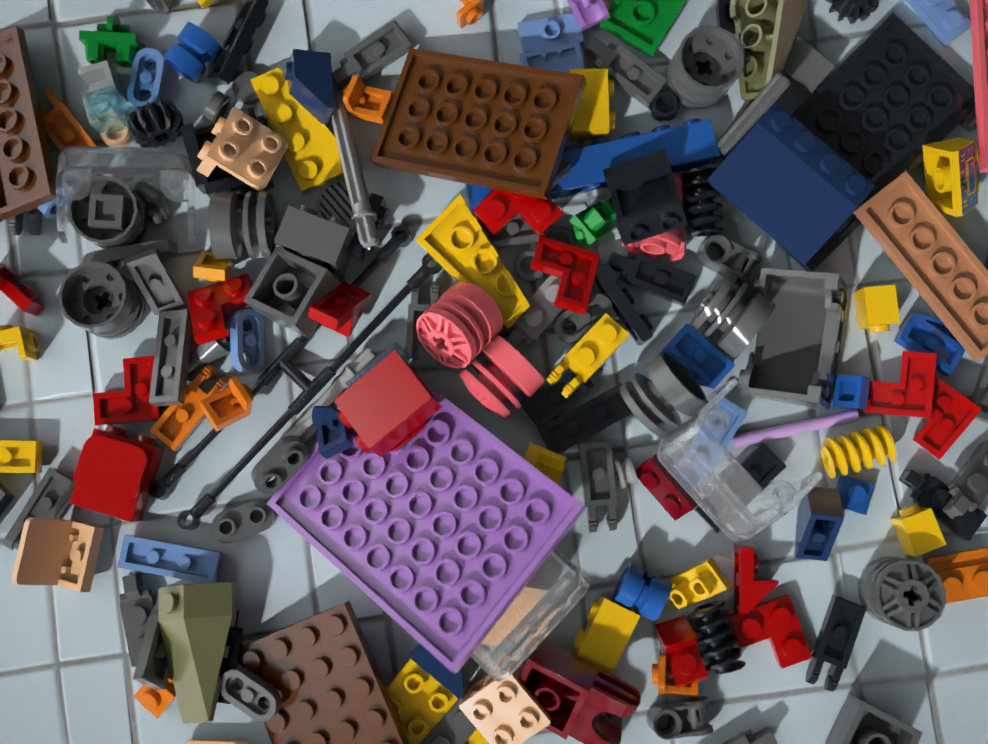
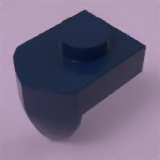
(331, 432)

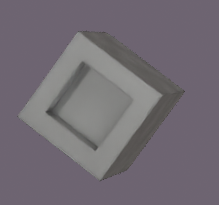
(102, 75)

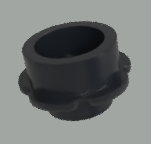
(671, 103)

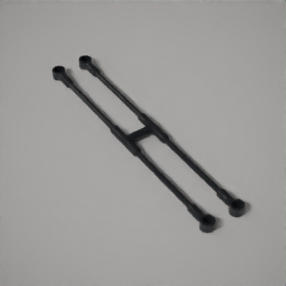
(309, 387)

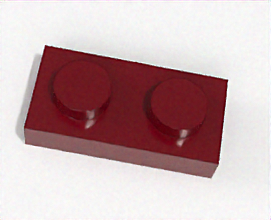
(665, 488)

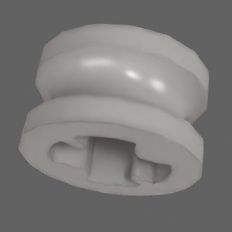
(625, 472)

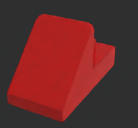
(340, 308)
(747, 589)
(681, 651)

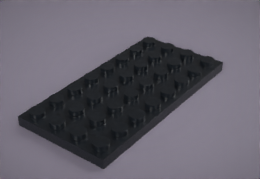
(883, 109)

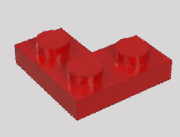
(503, 206)
(573, 266)
(22, 296)
(212, 302)
(913, 394)
(132, 403)
(950, 418)
(779, 623)

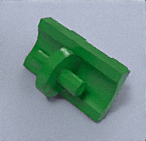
(111, 38)
(594, 222)

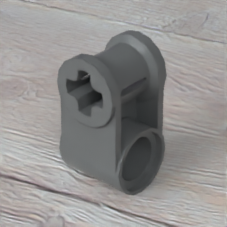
(732, 258)
(687, 718)

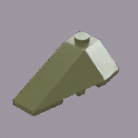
(766, 36)
(194, 634)

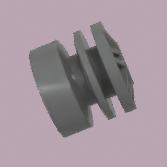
(706, 51)
(135, 220)
(237, 225)
(85, 297)
(732, 314)
(657, 398)
(883, 588)

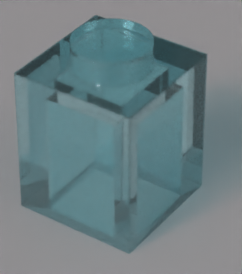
(106, 110)

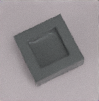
(107, 211)

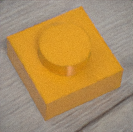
(211, 268)

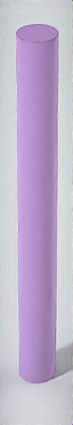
(795, 428)

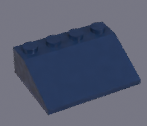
(790, 183)

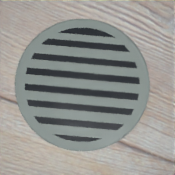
(335, 202)

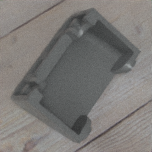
(800, 340)

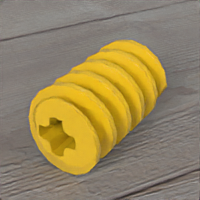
(858, 448)

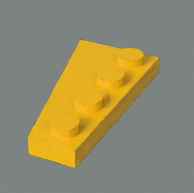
(311, 146)
(467, 255)

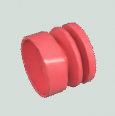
(459, 325)
(501, 378)

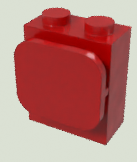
(387, 406)
(116, 473)

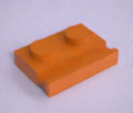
(962, 573)

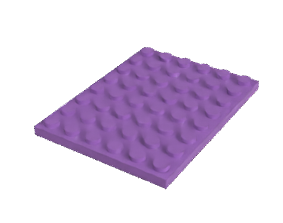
(434, 529)

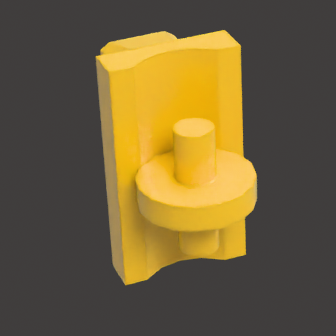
(697, 583)

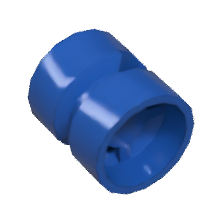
(192, 52)
(642, 592)

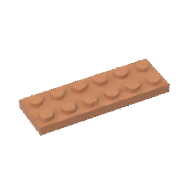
(931, 259)

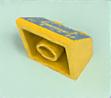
(951, 175)

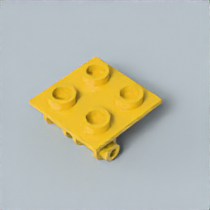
(418, 701)

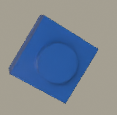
(851, 391)
(854, 494)

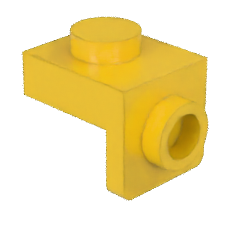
(22, 338)

